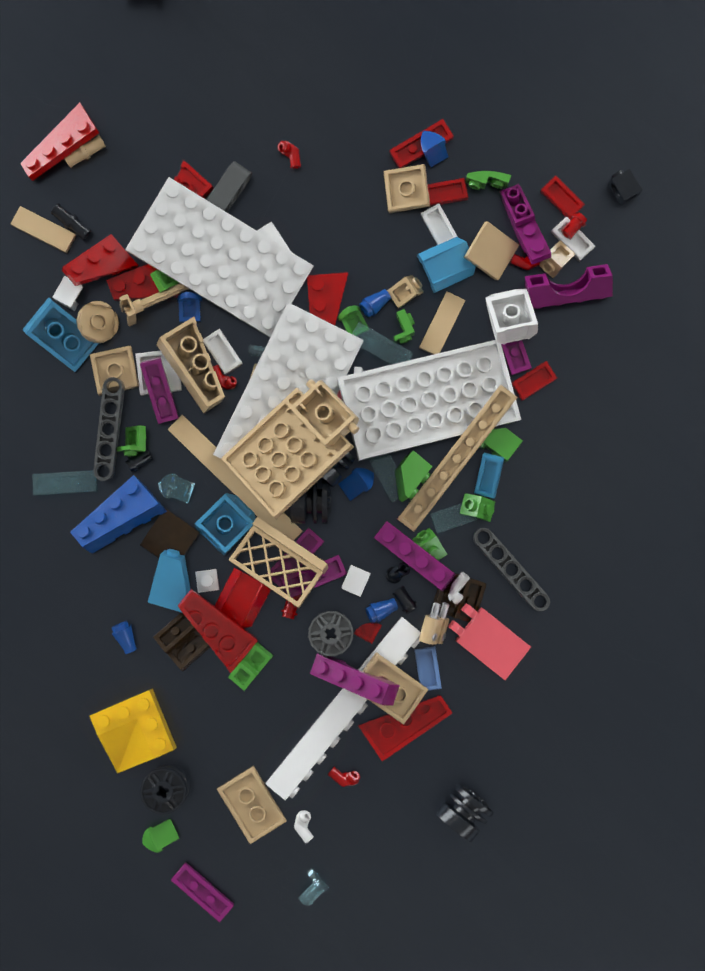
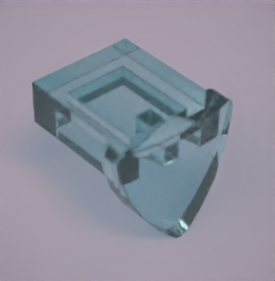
(174, 487)
(314, 890)

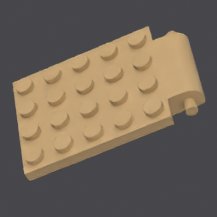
(293, 446)

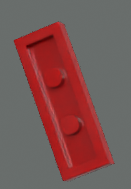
(411, 149)

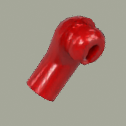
(291, 152)
(523, 263)
(225, 381)
(344, 779)

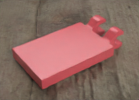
(490, 641)

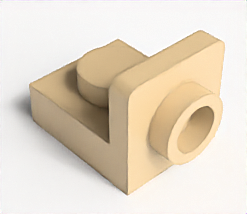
(560, 257)
(405, 290)

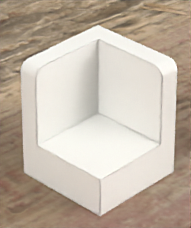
(67, 293)
(355, 580)

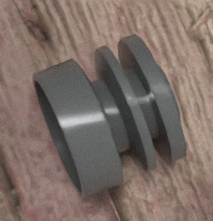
(330, 646)

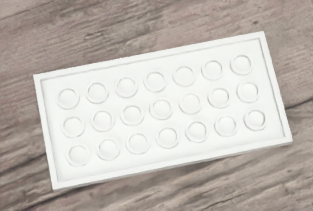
(219, 257)
(298, 351)
(424, 398)

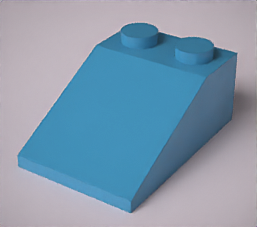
(59, 334)

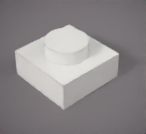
(207, 580)

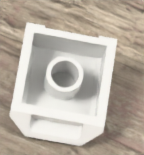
(512, 316)

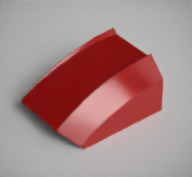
(242, 598)

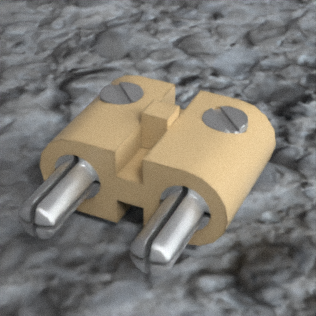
(435, 625)

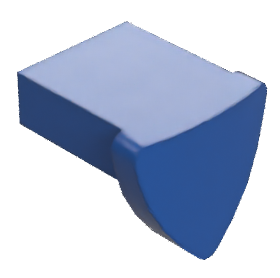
(433, 147)
(189, 306)
(357, 482)

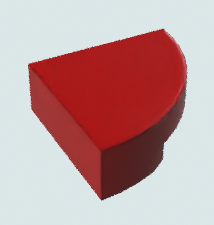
(368, 631)

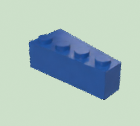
(118, 515)

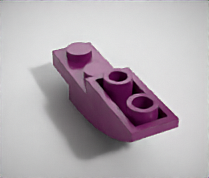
(524, 224)

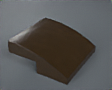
(169, 533)
(472, 595)
(181, 641)

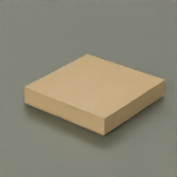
(406, 188)
(491, 251)
(117, 364)

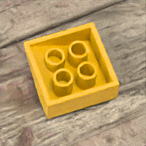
(133, 731)

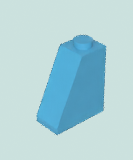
(170, 580)

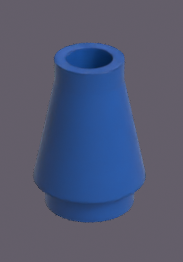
(372, 304)
(378, 611)
(124, 635)

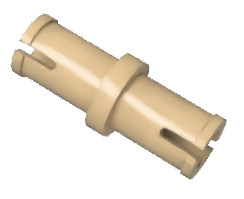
(85, 151)

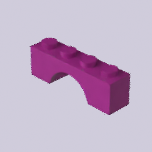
(593, 284)
(415, 556)
(361, 683)

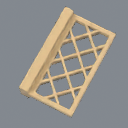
(289, 547)

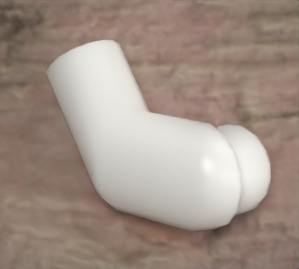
(456, 586)
(301, 825)

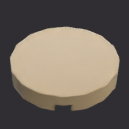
(97, 322)

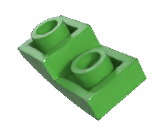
(480, 178)

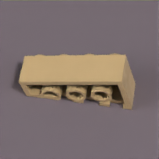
(189, 359)

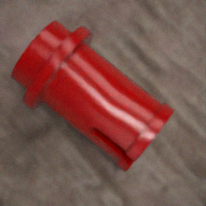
(578, 220)
(290, 609)

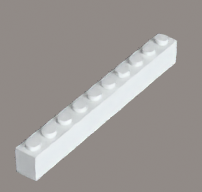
(337, 717)

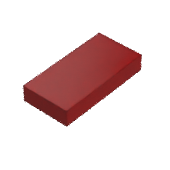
(447, 191)
(562, 197)
(534, 380)

